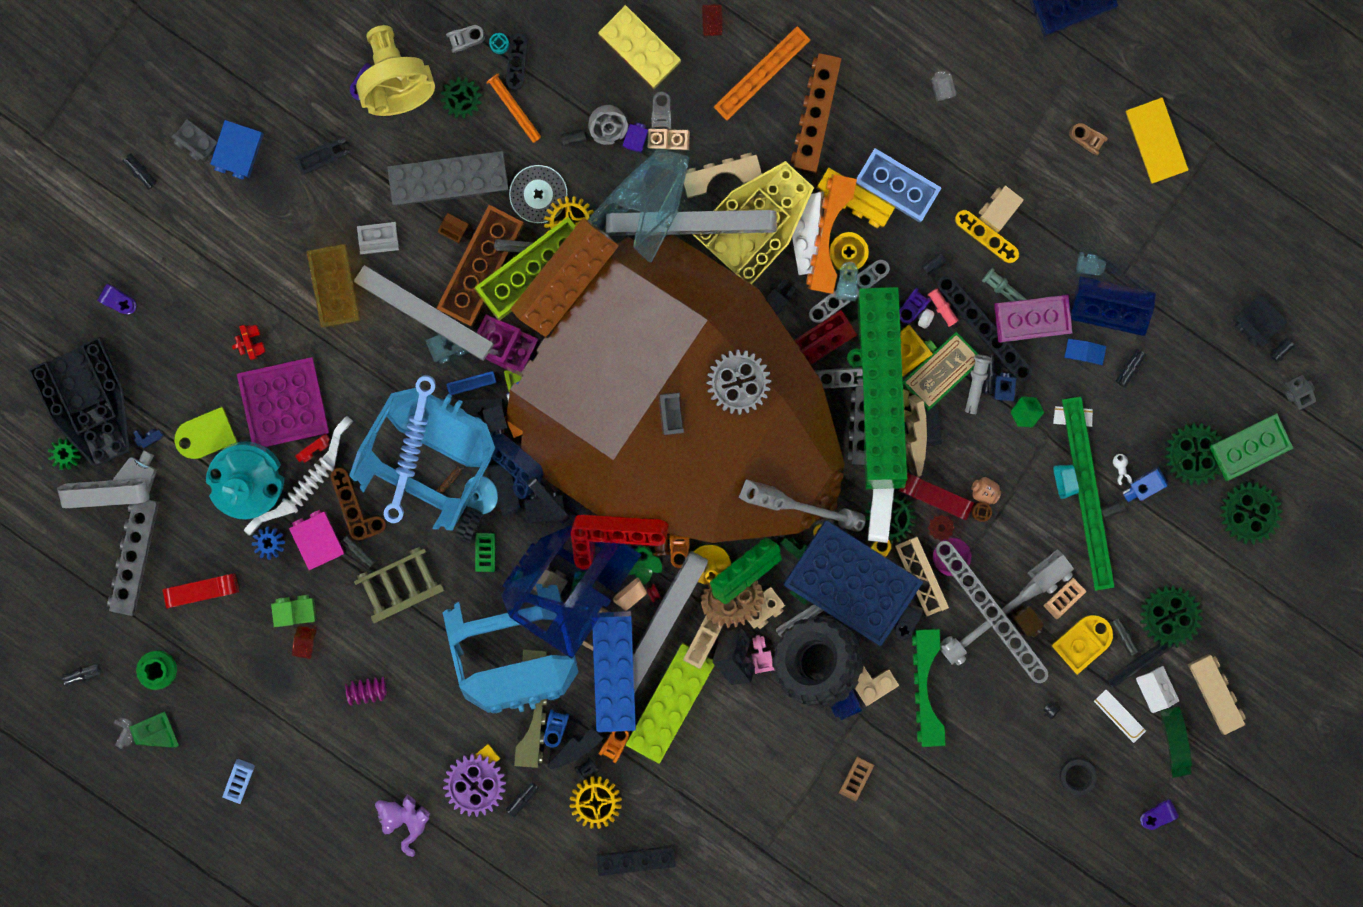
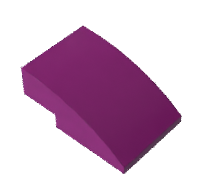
(511, 346)

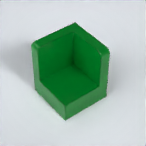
(1027, 412)

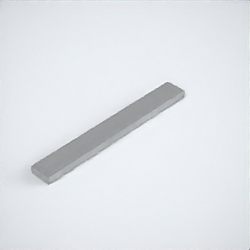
(423, 313)

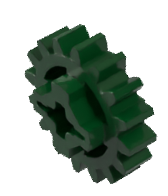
(459, 106)

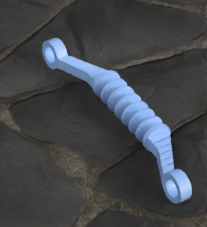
(411, 449)

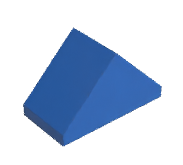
(1085, 351)

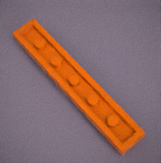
(762, 73)

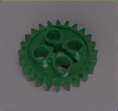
(1178, 455)
(1258, 497)
(1162, 601)

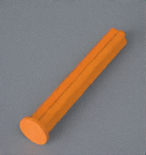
(514, 108)

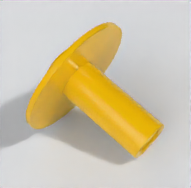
(717, 562)

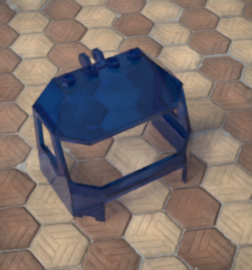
(580, 611)

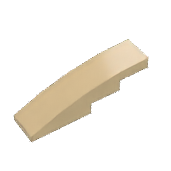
(917, 436)
(702, 643)

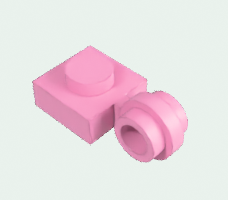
(761, 660)

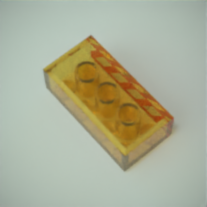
(333, 286)

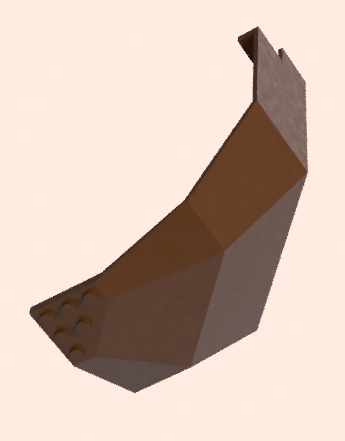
(653, 331)

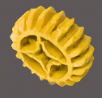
(567, 205)
(612, 799)

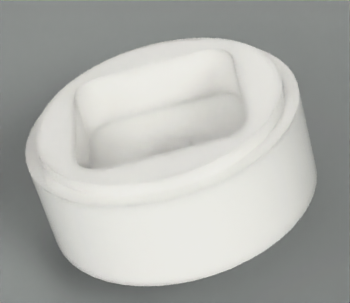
(925, 318)

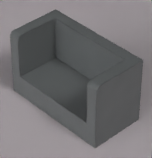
(670, 413)

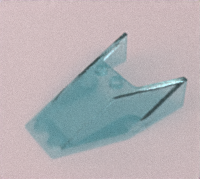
(655, 192)

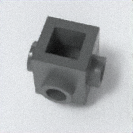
(1300, 388)

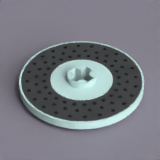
(523, 188)

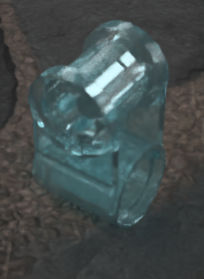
(847, 283)

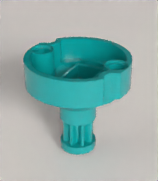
(244, 480)

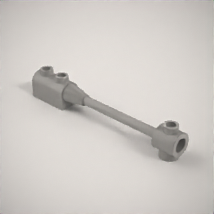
(774, 499)
(1044, 579)

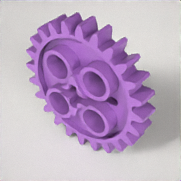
(463, 798)

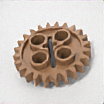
(729, 613)

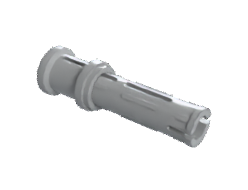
(978, 376)

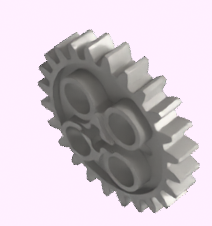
(733, 364)

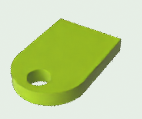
(206, 433)

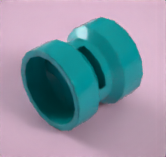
(500, 46)

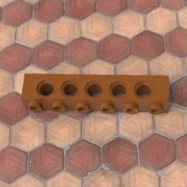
(831, 65)

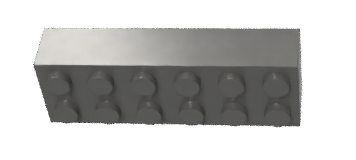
(448, 178)

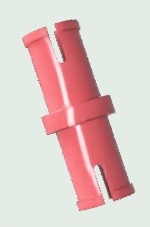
(943, 307)

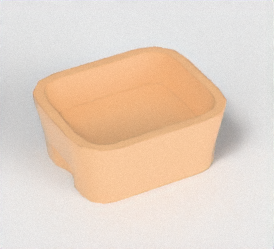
(630, 594)

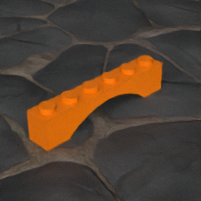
(839, 194)

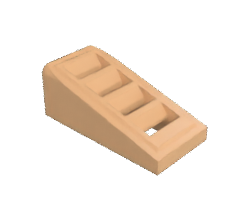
(1053, 610)

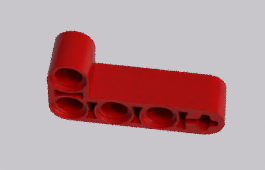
(200, 590)

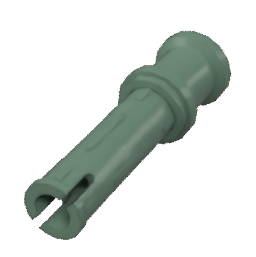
(1001, 286)

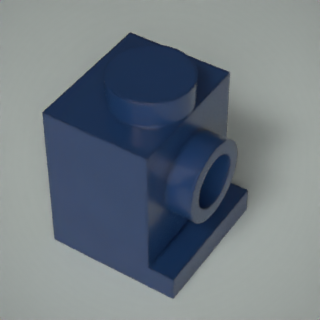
(1007, 395)

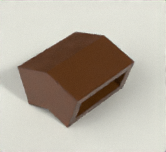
(453, 228)

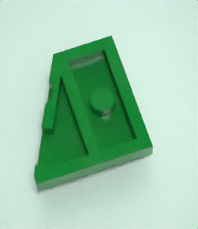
(154, 732)

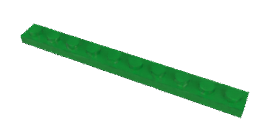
(1088, 493)

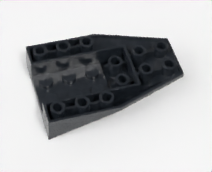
(85, 400)

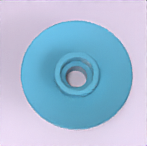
(487, 496)

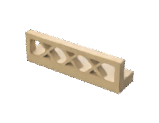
(930, 577)

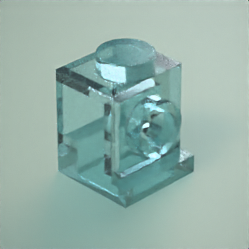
(1090, 265)

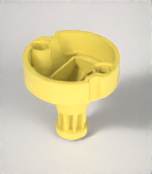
(394, 81)

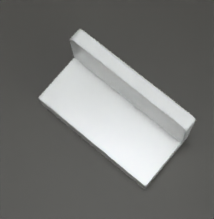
(1157, 689)

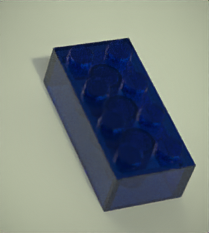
(1062, 14)

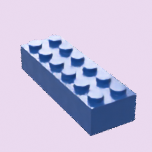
(614, 672)

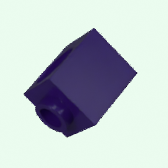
(635, 137)

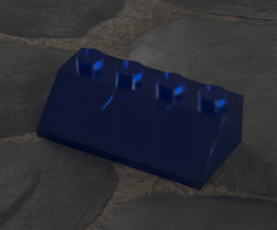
(1113, 306)

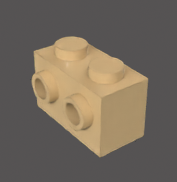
(771, 606)

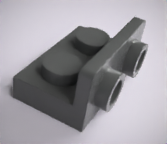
(194, 140)

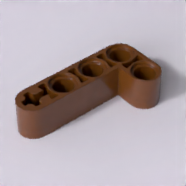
(354, 502)

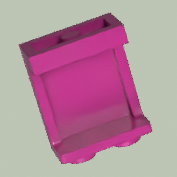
(316, 540)

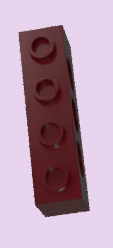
(825, 337)

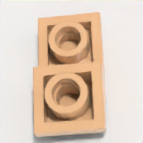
(668, 139)

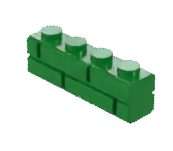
(745, 570)

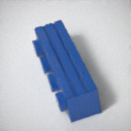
(471, 383)

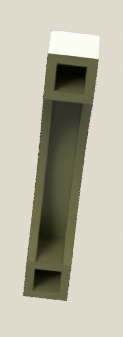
(528, 749)

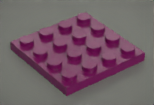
(283, 402)

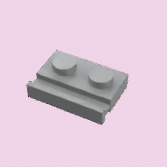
(378, 238)

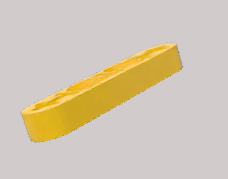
(989, 233)

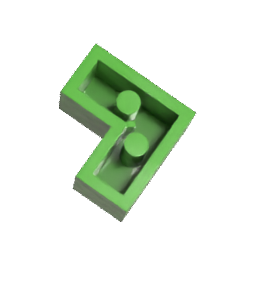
(294, 611)

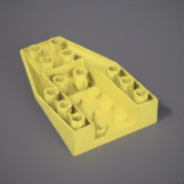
(751, 253)

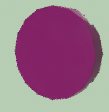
(956, 565)

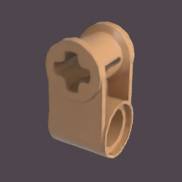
(1089, 138)

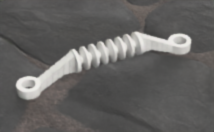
(328, 463)

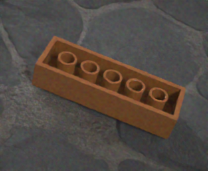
(477, 264)
(564, 277)

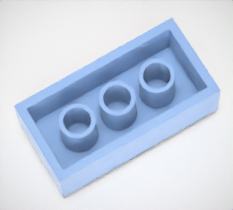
(898, 185)

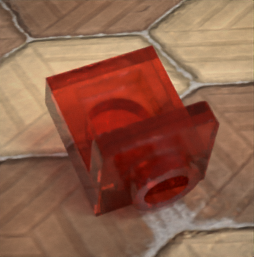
(712, 20)
(303, 642)

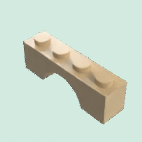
(745, 169)

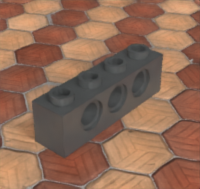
(856, 415)

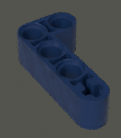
(517, 463)

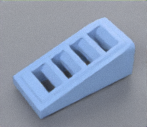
(244, 766)

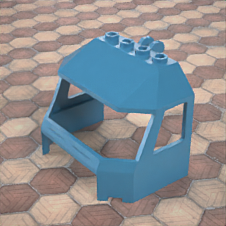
(447, 431)
(515, 683)

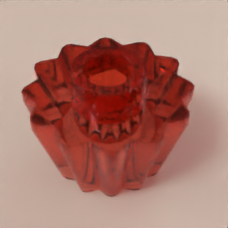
(933, 527)

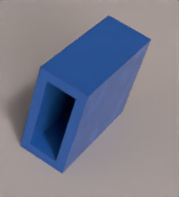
(236, 150)

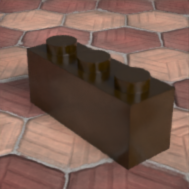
(1027, 621)

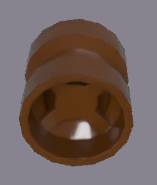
(979, 514)

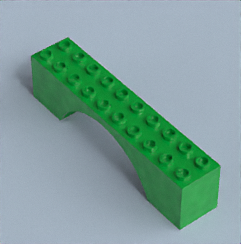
(882, 388)

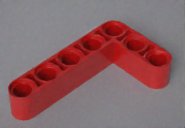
(611, 529)

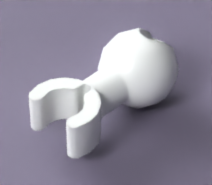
(1121, 465)

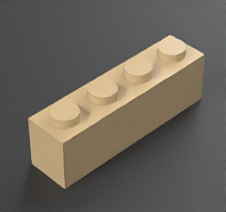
(1216, 694)

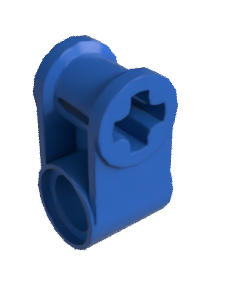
(555, 726)

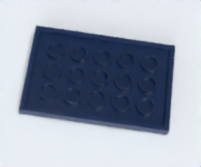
(853, 582)

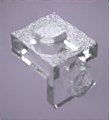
(126, 737)

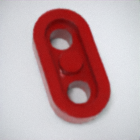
(306, 454)

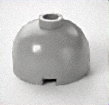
(607, 124)

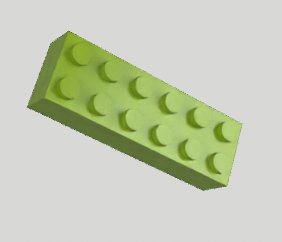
(512, 279)
(669, 706)

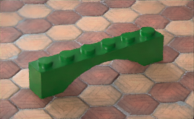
(927, 646)

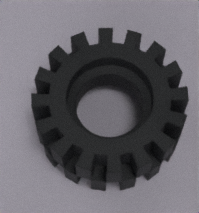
(468, 525)

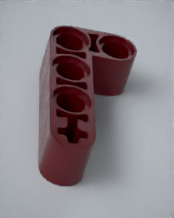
(937, 497)

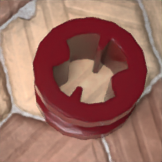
(653, 593)

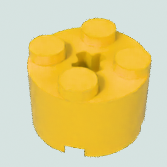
(855, 243)

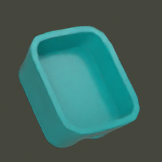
(1066, 480)

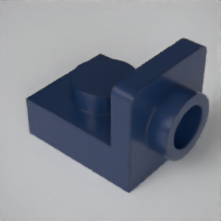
(151, 437)

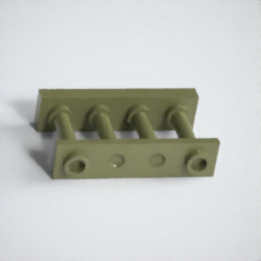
(414, 596)

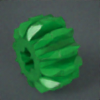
(59, 458)

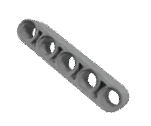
(874, 278)
(103, 493)

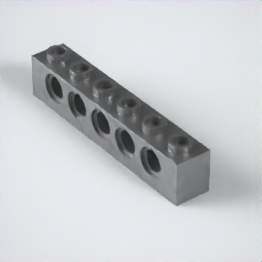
(133, 586)

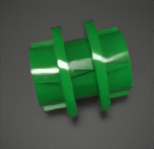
(145, 674)

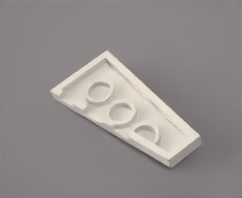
(806, 232)

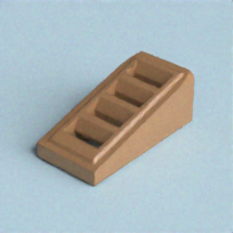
(858, 761)

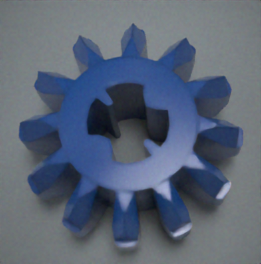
(262, 545)

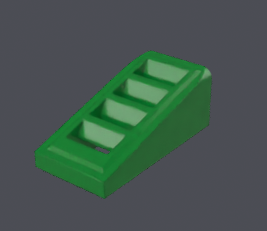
(478, 568)

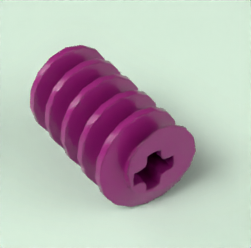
(366, 691)

